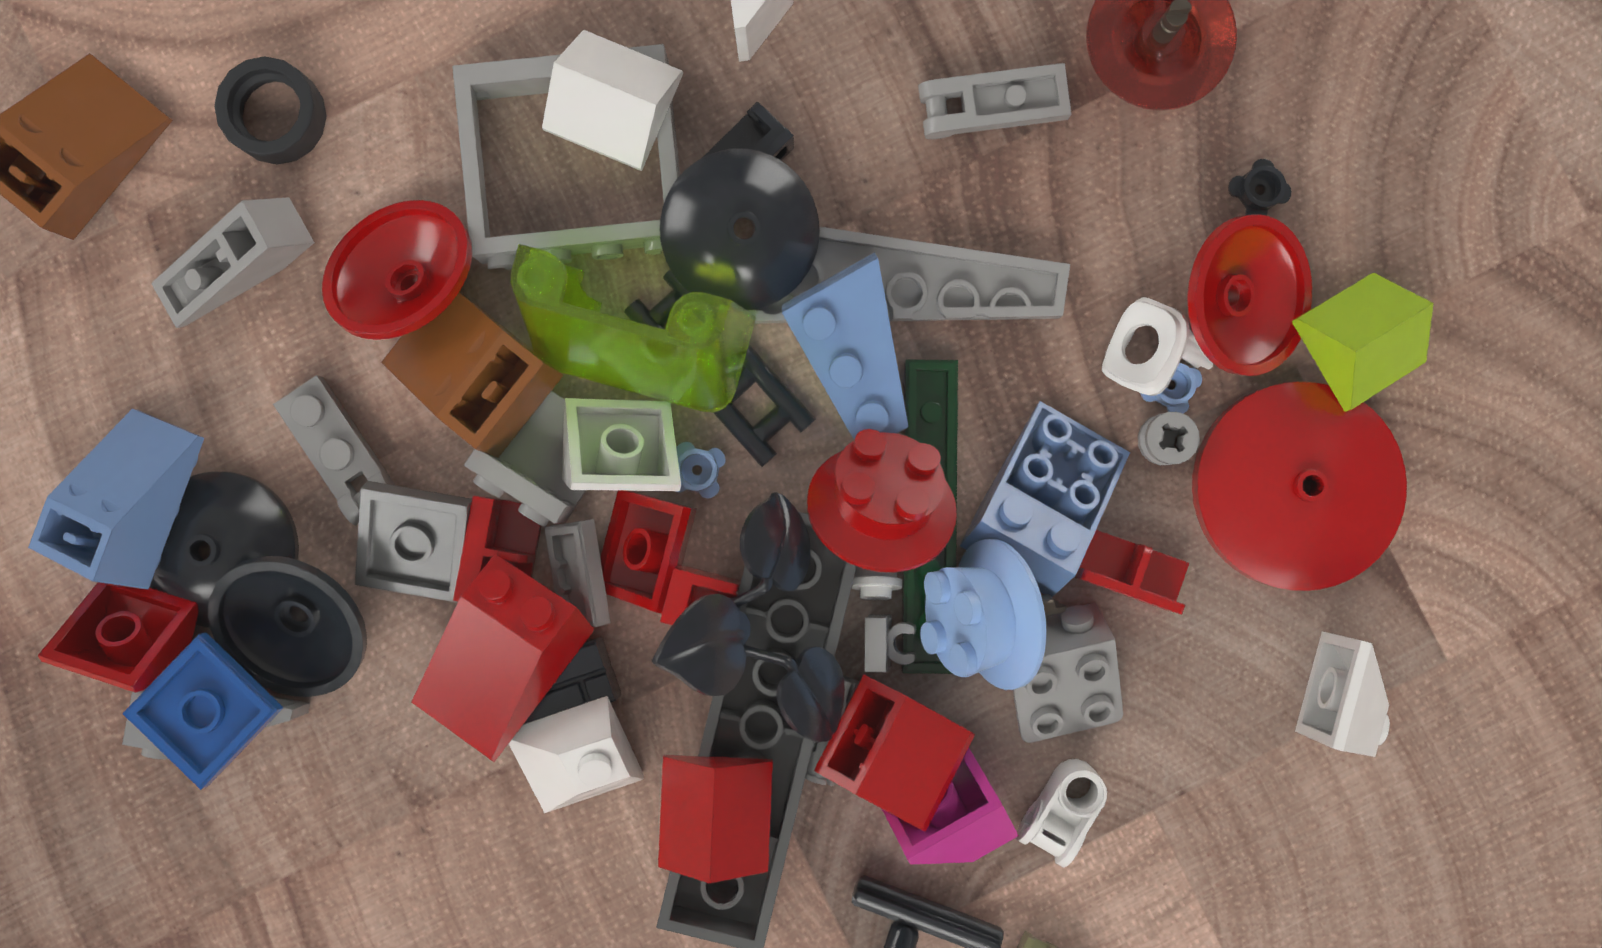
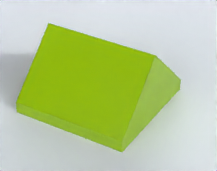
(1367, 337)

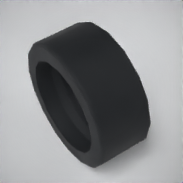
(237, 89)

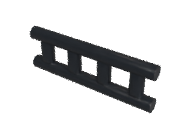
(754, 371)

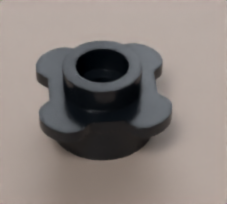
(1265, 175)

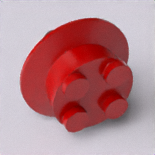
(883, 503)

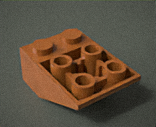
(74, 145)
(473, 375)

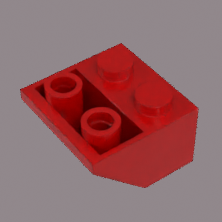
(894, 752)

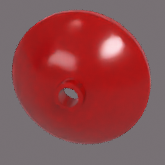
(397, 270)
(1247, 293)

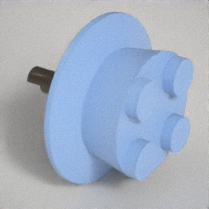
(988, 616)

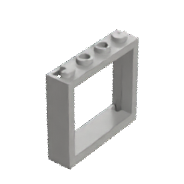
(533, 77)

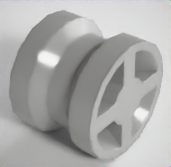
(1158, 443)

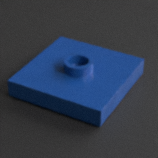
(203, 710)

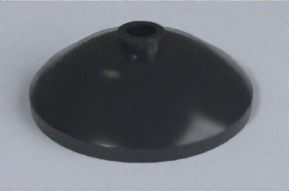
(701, 218)
(238, 522)
(288, 625)

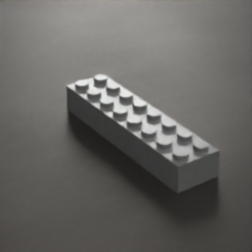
(752, 726)

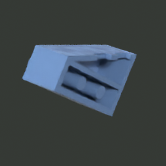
(851, 346)

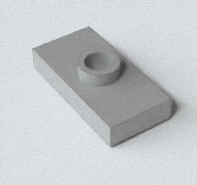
(578, 568)

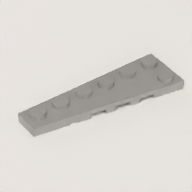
(939, 280)

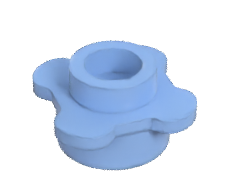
(1186, 382)
(709, 460)

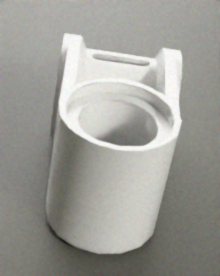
(1061, 822)

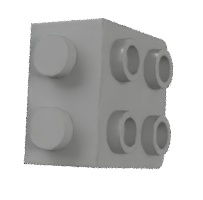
(532, 467)
(1076, 679)

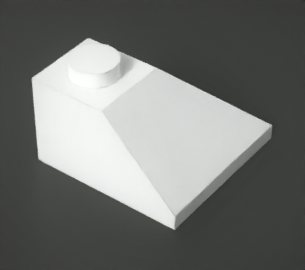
(1345, 697)
(575, 754)

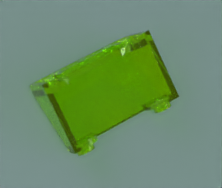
(686, 364)

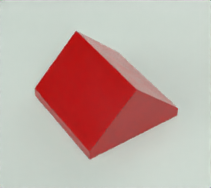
(643, 547)
(123, 635)
(715, 816)

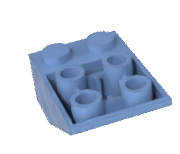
(1050, 496)
(119, 502)

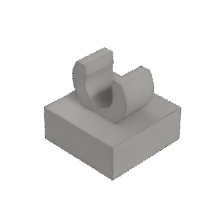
(880, 643)

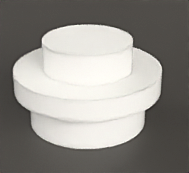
(875, 584)

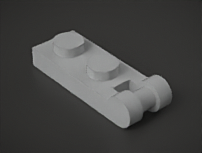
(996, 100)
(331, 442)

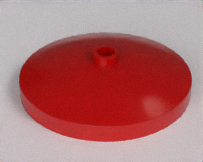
(1254, 497)

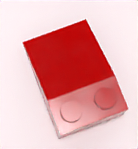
(499, 656)

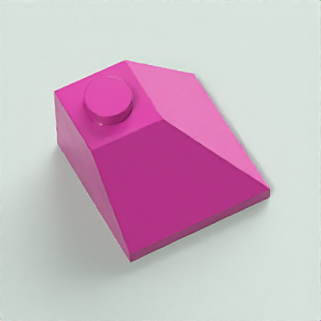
(965, 824)

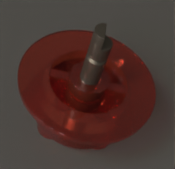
(1161, 49)

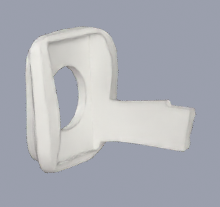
(1175, 342)

